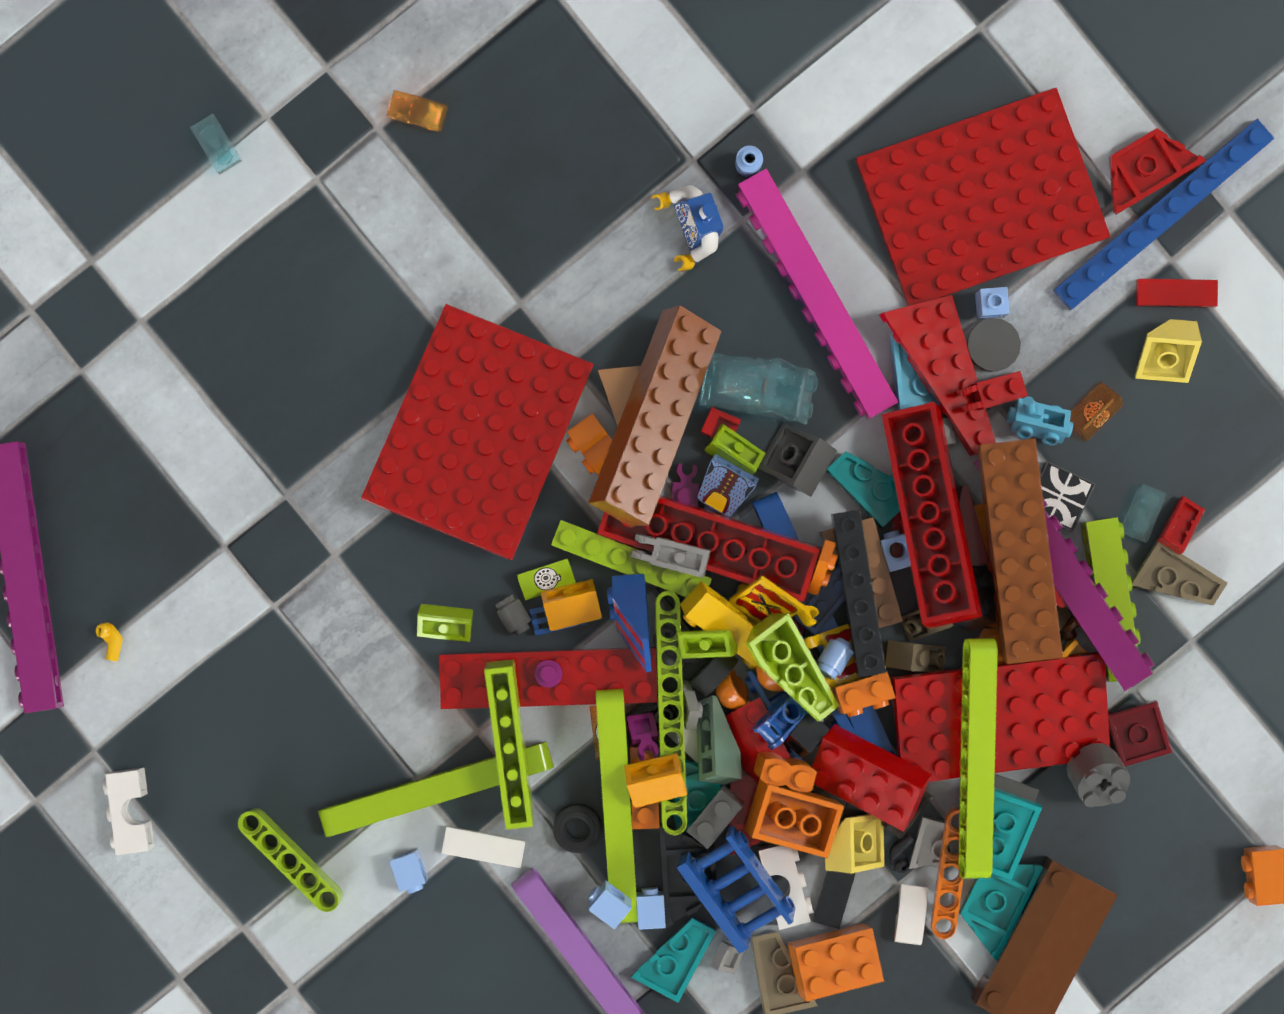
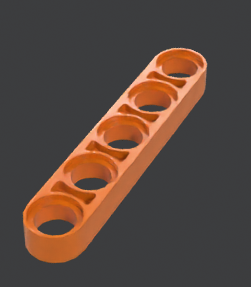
(944, 885)

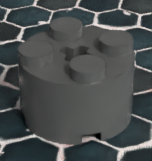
(1098, 775)

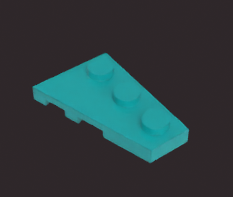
(676, 960)

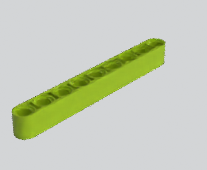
(676, 698)
(977, 758)
(424, 792)
(616, 795)

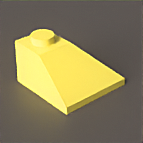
(1170, 352)
(857, 845)

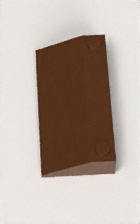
(1046, 944)

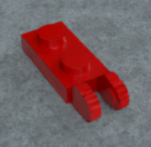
(995, 391)

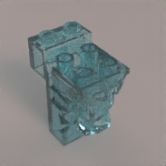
(759, 387)

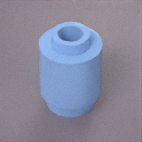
(748, 169)
(834, 658)

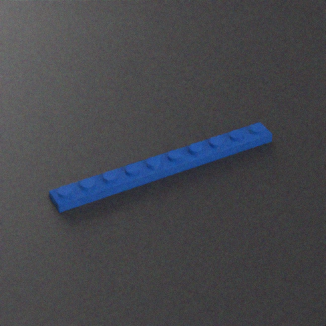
(1163, 214)

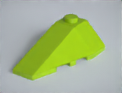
(787, 660)

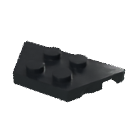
(678, 895)

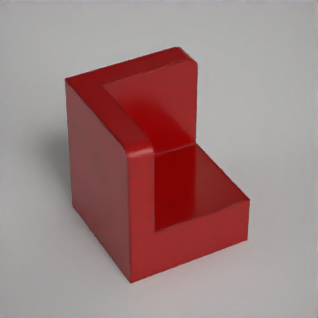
(715, 419)

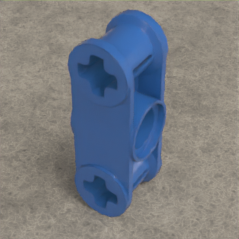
(775, 724)

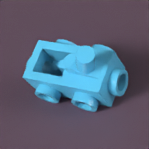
(1039, 421)

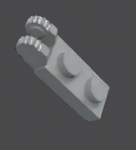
(674, 555)

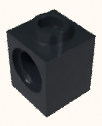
(806, 735)

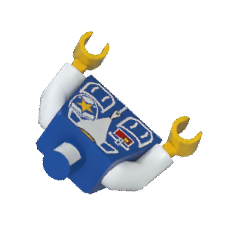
(698, 220)

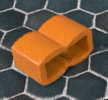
(591, 441)
(789, 771)

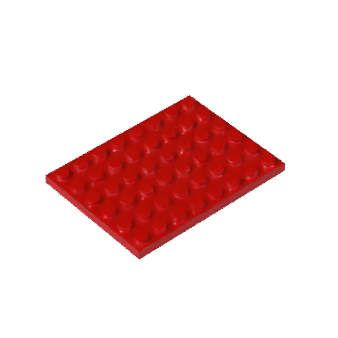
(982, 197)
(477, 432)

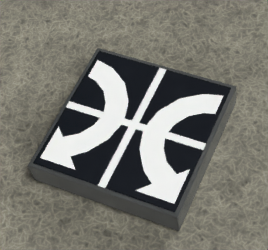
(1064, 494)

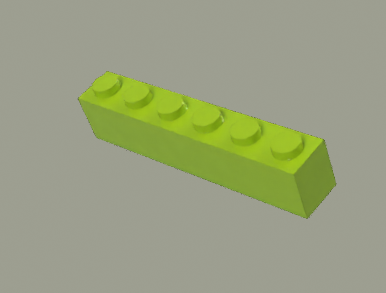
(618, 557)
(1108, 561)
(509, 744)

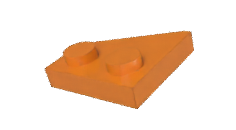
(821, 574)

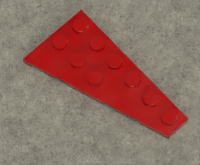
(942, 361)

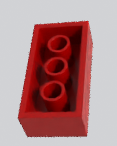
(869, 777)

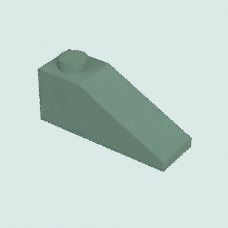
(717, 749)

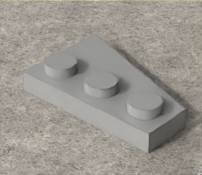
(928, 843)

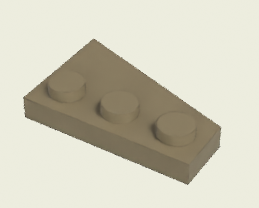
(1177, 576)
(776, 975)

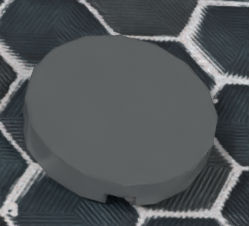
(993, 344)

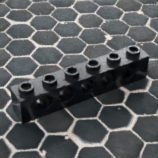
(858, 593)

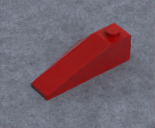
(748, 741)

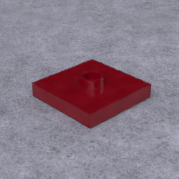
(1139, 733)

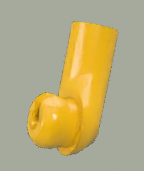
(112, 638)

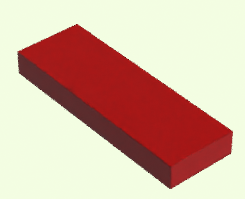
(1176, 293)

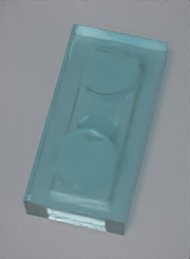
(216, 144)
(1143, 512)

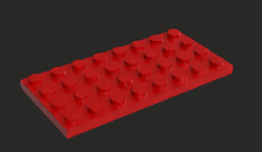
(1041, 714)

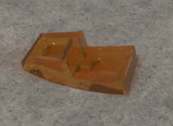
(417, 111)

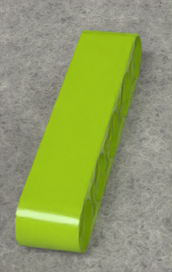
(277, 857)

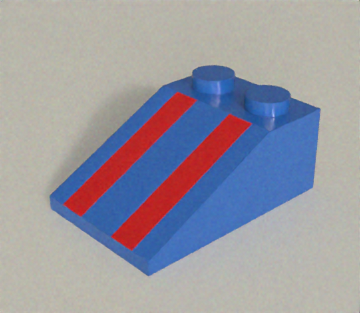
(630, 611)

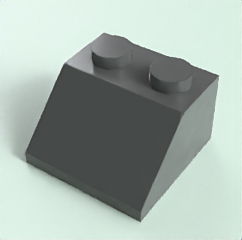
(797, 458)

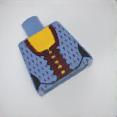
(725, 486)

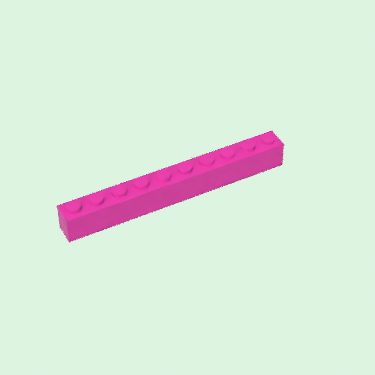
(816, 294)

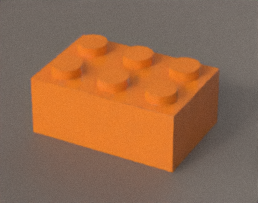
(794, 819)
(835, 962)

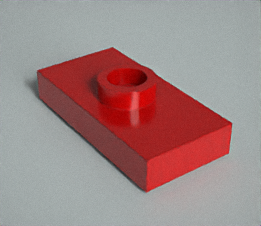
(1181, 525)

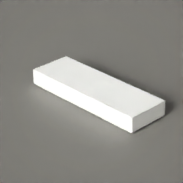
(483, 846)

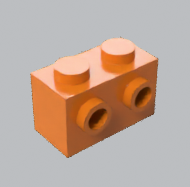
(862, 693)
(1264, 874)

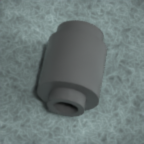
(513, 615)

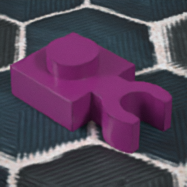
(686, 490)
(643, 731)

